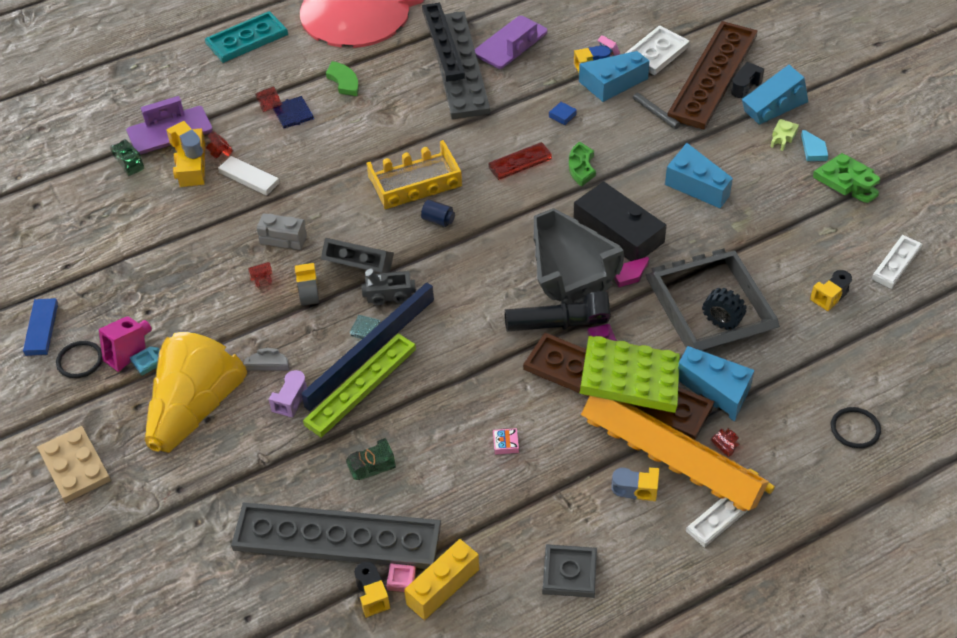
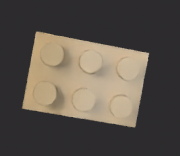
(73, 464)

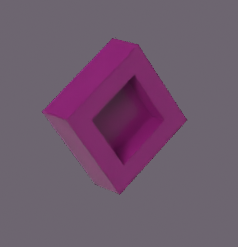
(603, 331)

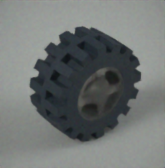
(724, 308)

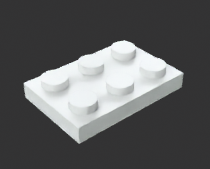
(660, 48)

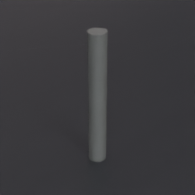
(656, 110)

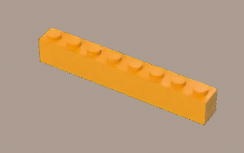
(677, 450)

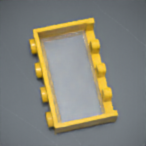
(416, 178)

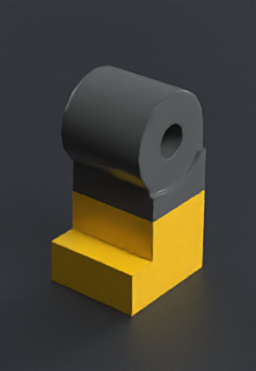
(307, 284)

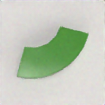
(344, 77)
(580, 163)

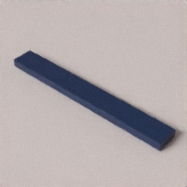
(367, 347)

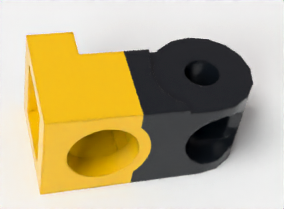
(831, 292)
(375, 596)

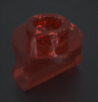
(726, 441)

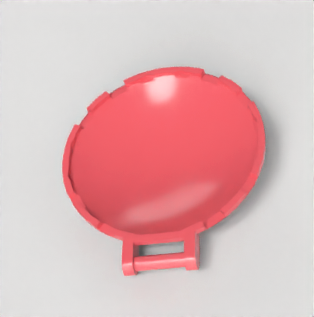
(354, 21)

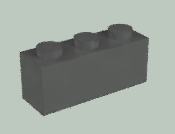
(357, 255)

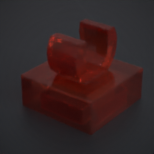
(268, 99)
(218, 145)
(260, 271)

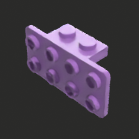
(510, 42)
(161, 116)

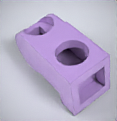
(290, 395)

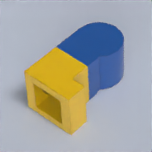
(590, 54)

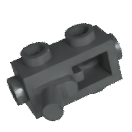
(387, 287)

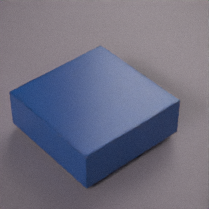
(562, 113)

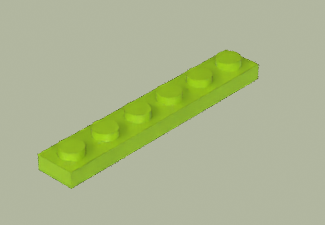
(359, 385)

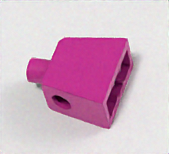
(122, 340)

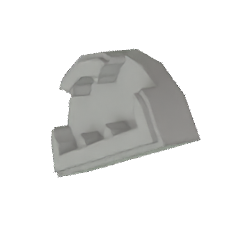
(267, 360)

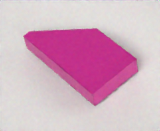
(631, 272)

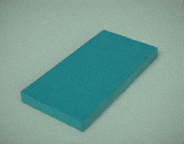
(246, 36)

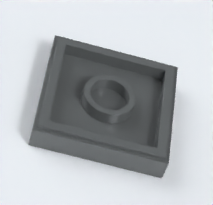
(569, 571)

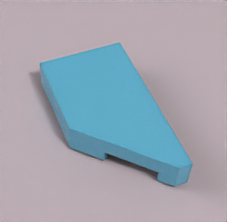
(814, 147)
(146, 360)

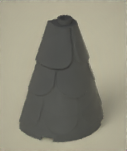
(573, 258)

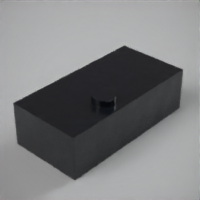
(620, 221)

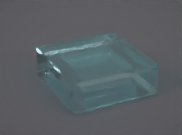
(363, 326)

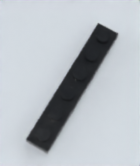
(443, 42)

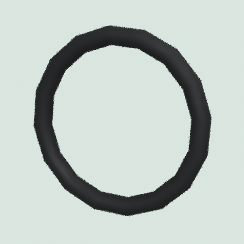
(84, 374)
(851, 444)

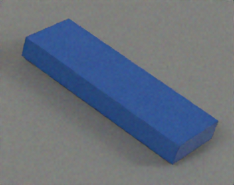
(40, 327)

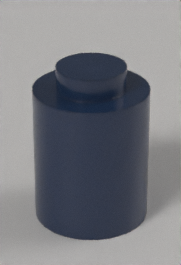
(437, 213)

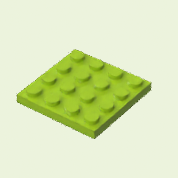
(631, 374)

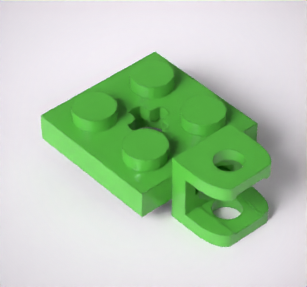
(849, 175)

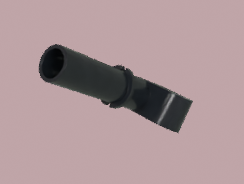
(592, 311)

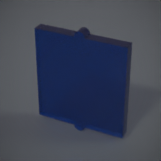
(293, 112)

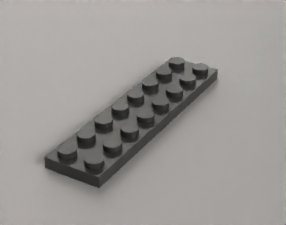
(468, 95)
(336, 535)

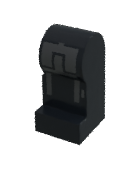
(746, 77)

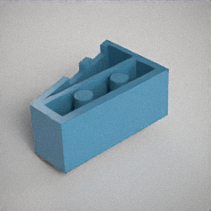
(613, 74)
(776, 95)
(698, 177)
(716, 379)

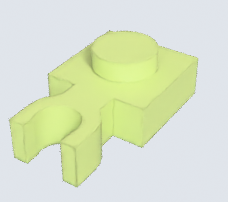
(784, 132)

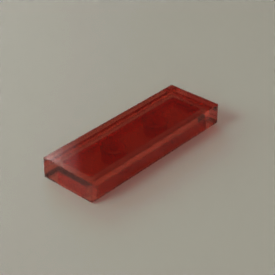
(520, 161)

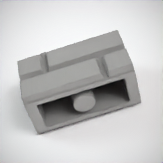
(281, 231)

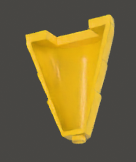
(188, 386)

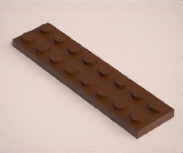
(712, 75)
(564, 363)

